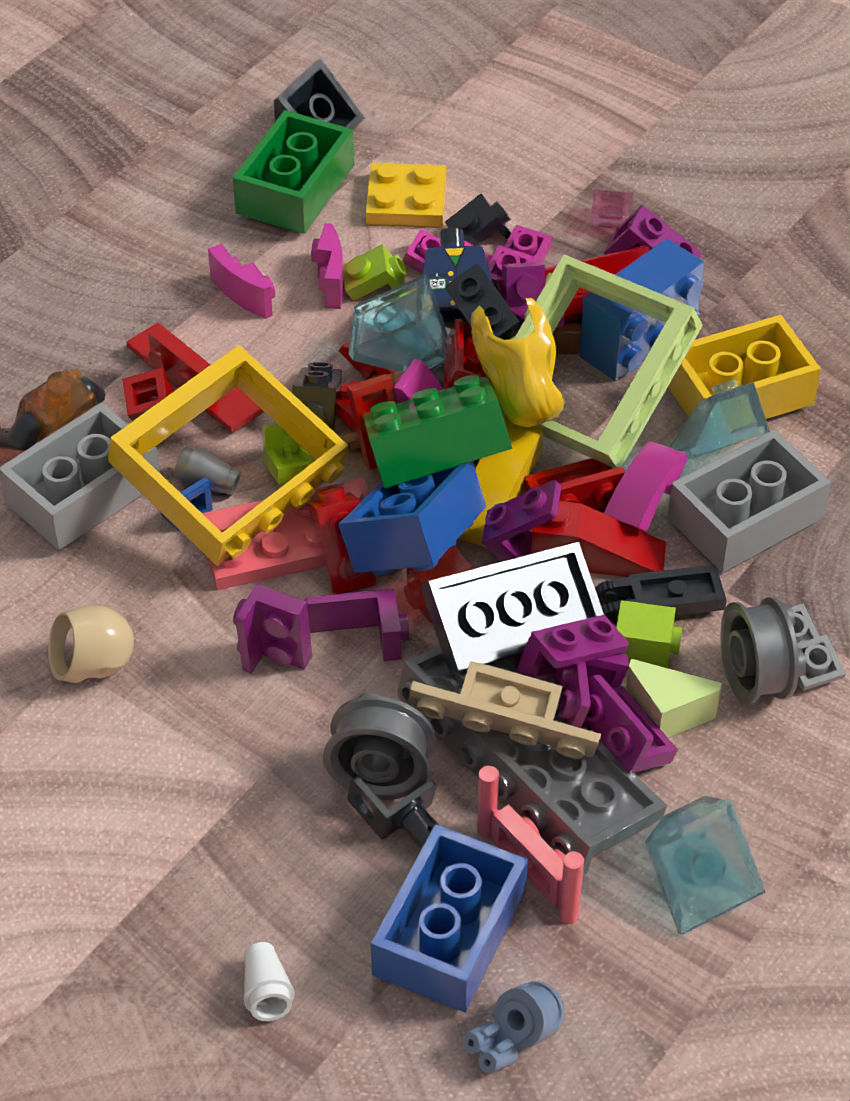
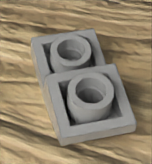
(820, 657)

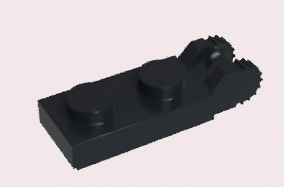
(686, 589)

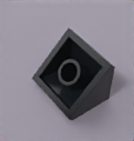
(320, 97)

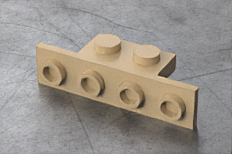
(506, 704)

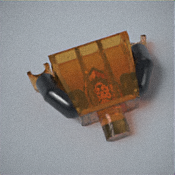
(50, 408)

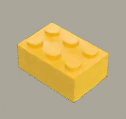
(756, 353)

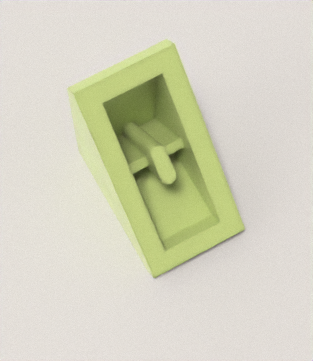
(673, 697)

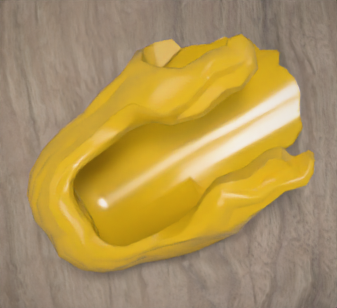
(520, 368)

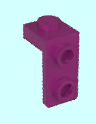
(508, 523)
(360, 611)
(575, 690)

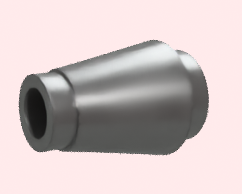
(198, 463)

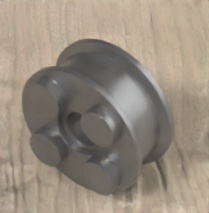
(761, 650)
(381, 744)

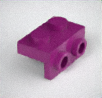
(569, 645)
(626, 728)

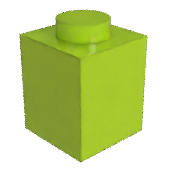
(649, 632)

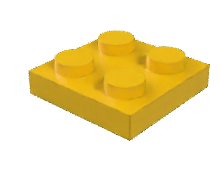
(406, 195)

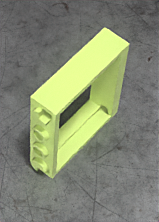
(655, 372)

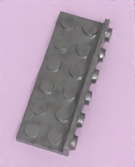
(571, 801)

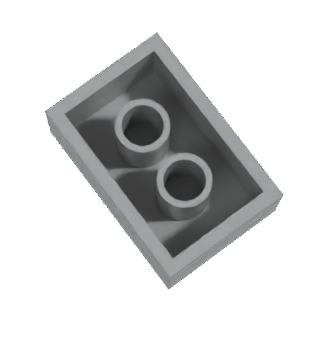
(66, 479)
(748, 500)

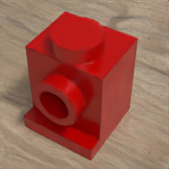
(145, 391)

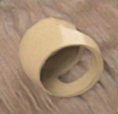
(100, 643)

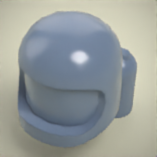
(521, 1020)

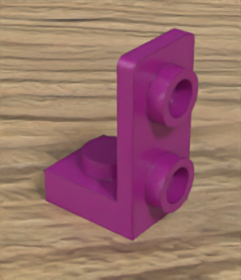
(645, 229)
(523, 282)

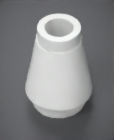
(266, 983)

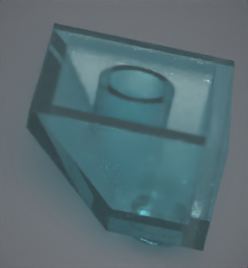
(399, 328)
(722, 420)
(703, 862)

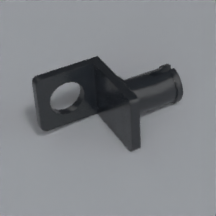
(406, 814)

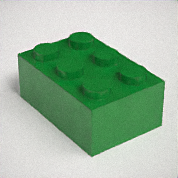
(293, 171)
(436, 430)

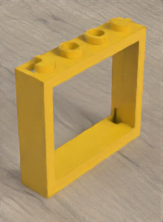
(230, 371)

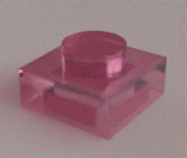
(610, 208)

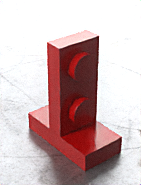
(357, 399)

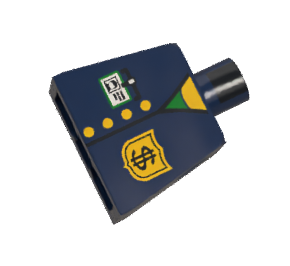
(446, 264)

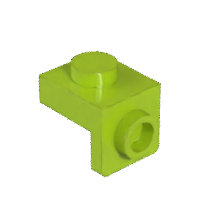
(372, 271)
(283, 454)

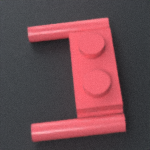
(549, 870)

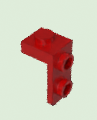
(328, 513)

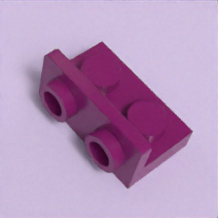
(273, 627)

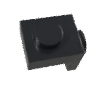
(480, 220)

